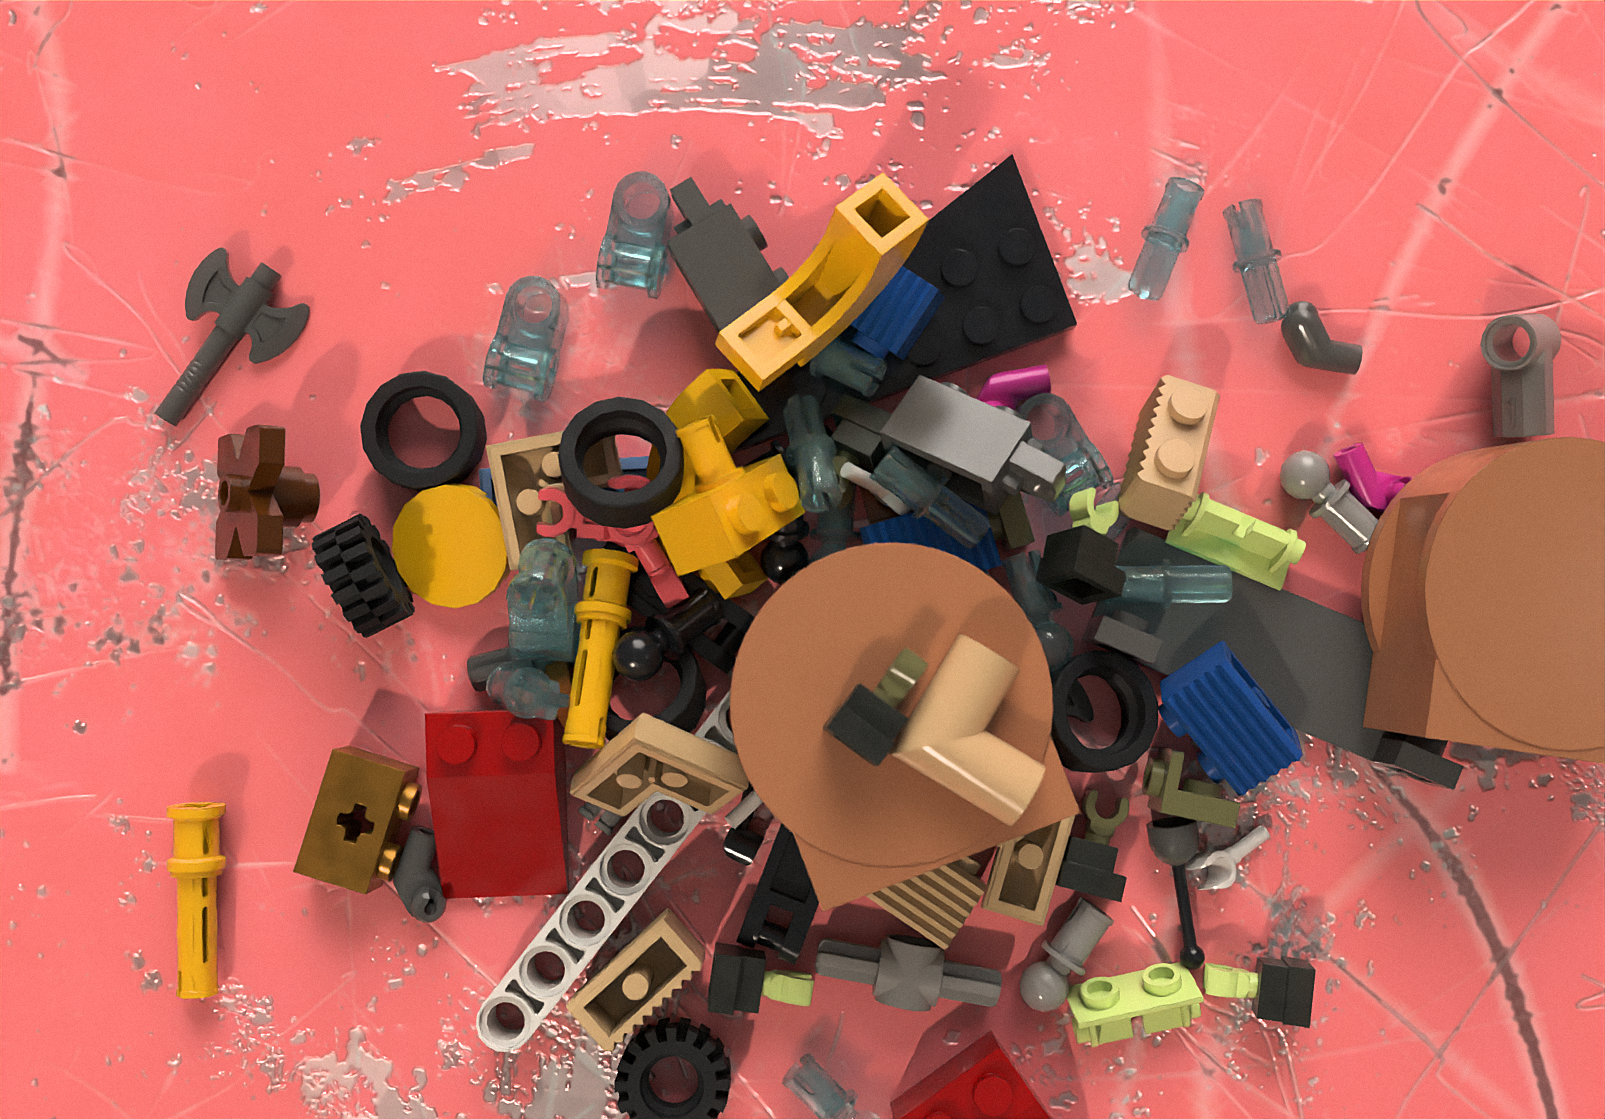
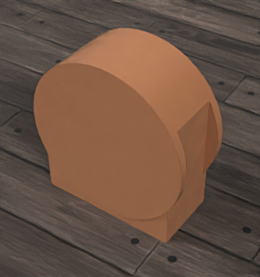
(1493, 601)
(843, 628)

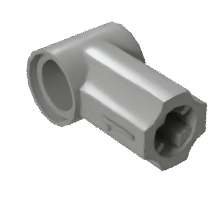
(1522, 384)

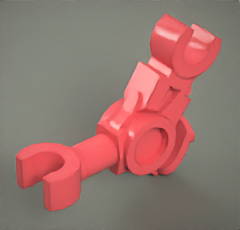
(638, 539)

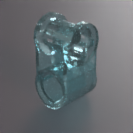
(633, 248)
(526, 343)
(1071, 447)
(543, 603)

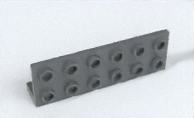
(1296, 650)

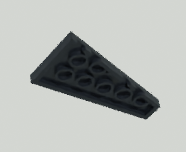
(997, 293)

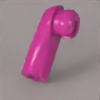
(1015, 385)
(1368, 486)

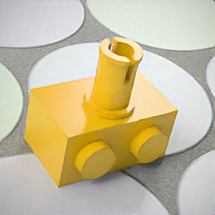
(730, 505)

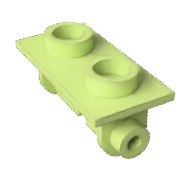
(1237, 541)
(1160, 994)

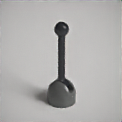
(1176, 843)

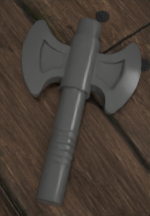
(241, 311)

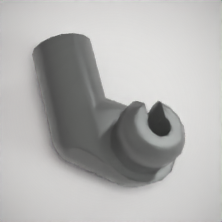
(1312, 344)
(416, 878)

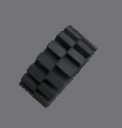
(362, 576)
(676, 1040)

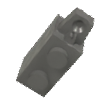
(720, 256)
(974, 445)

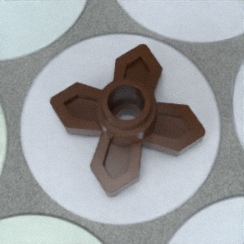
(259, 494)

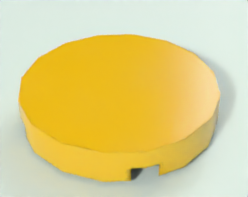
(450, 545)

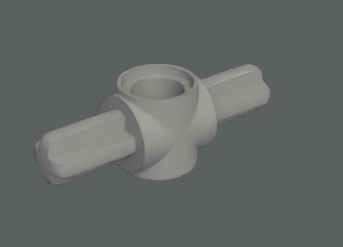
(908, 972)

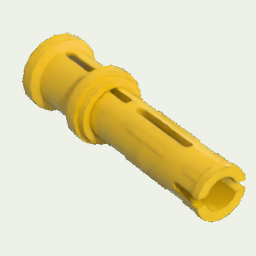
(601, 619)
(196, 866)

